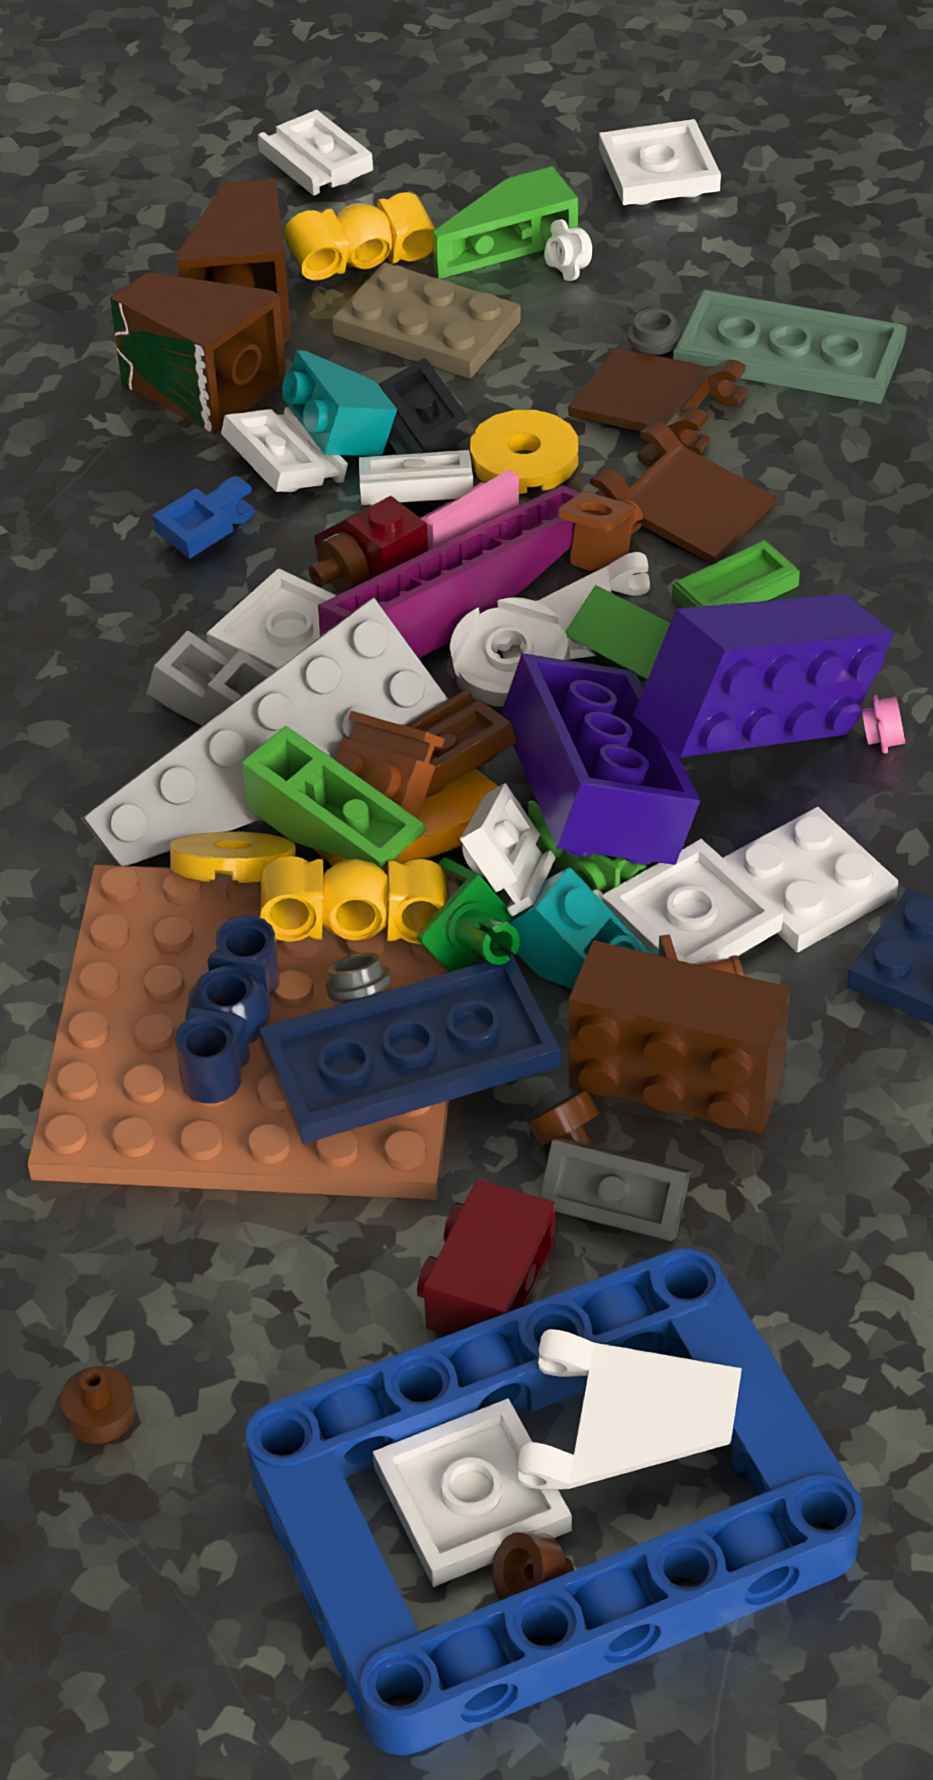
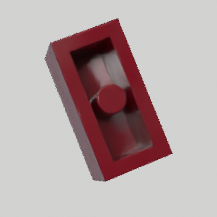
(489, 1257)

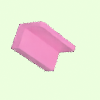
(472, 509)

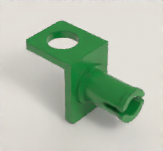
(469, 923)

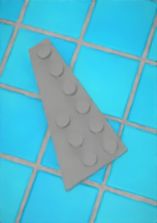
(200, 781)

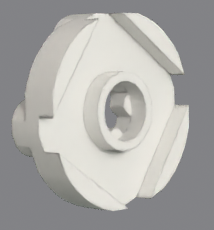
(482, 635)

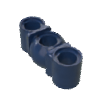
(227, 1009)

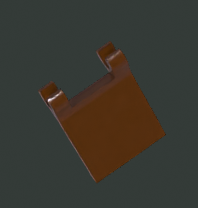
(642, 387)
(687, 496)

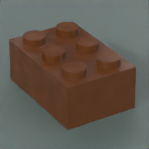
(677, 1036)

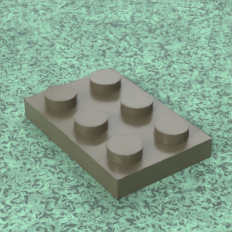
(427, 319)

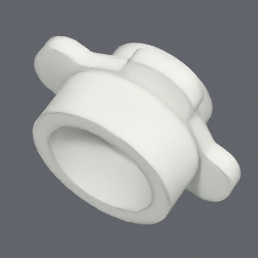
(568, 249)

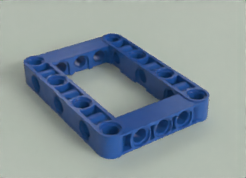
(601, 1612)

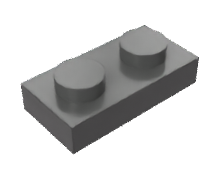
(615, 1188)

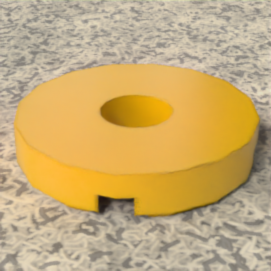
(545, 434)
(227, 853)

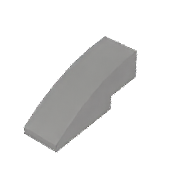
(201, 680)

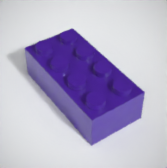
(762, 673)
(595, 766)

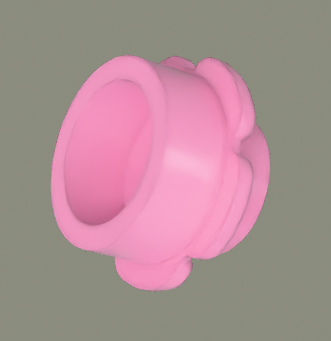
(883, 723)

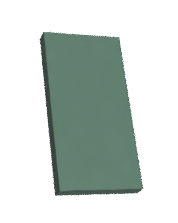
(793, 345)

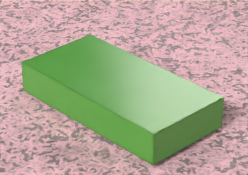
(744, 577)

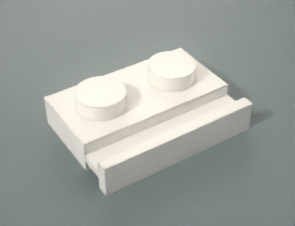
(315, 152)
(281, 450)
(416, 476)
(504, 848)

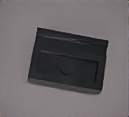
(426, 413)

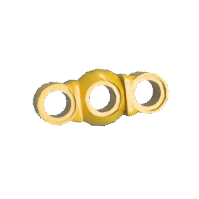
(360, 236)
(329, 898)

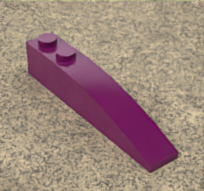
(468, 572)

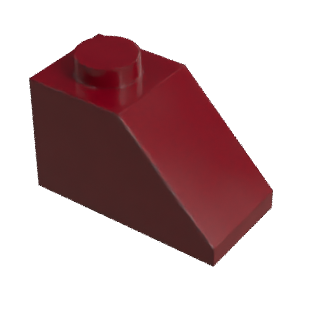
(385, 533)

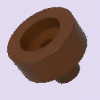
(339, 563)
(565, 1120)
(98, 1404)
(526, 1562)

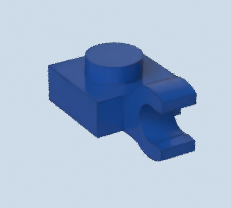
(202, 520)

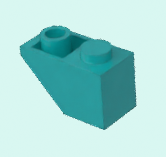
(338, 406)
(562, 927)

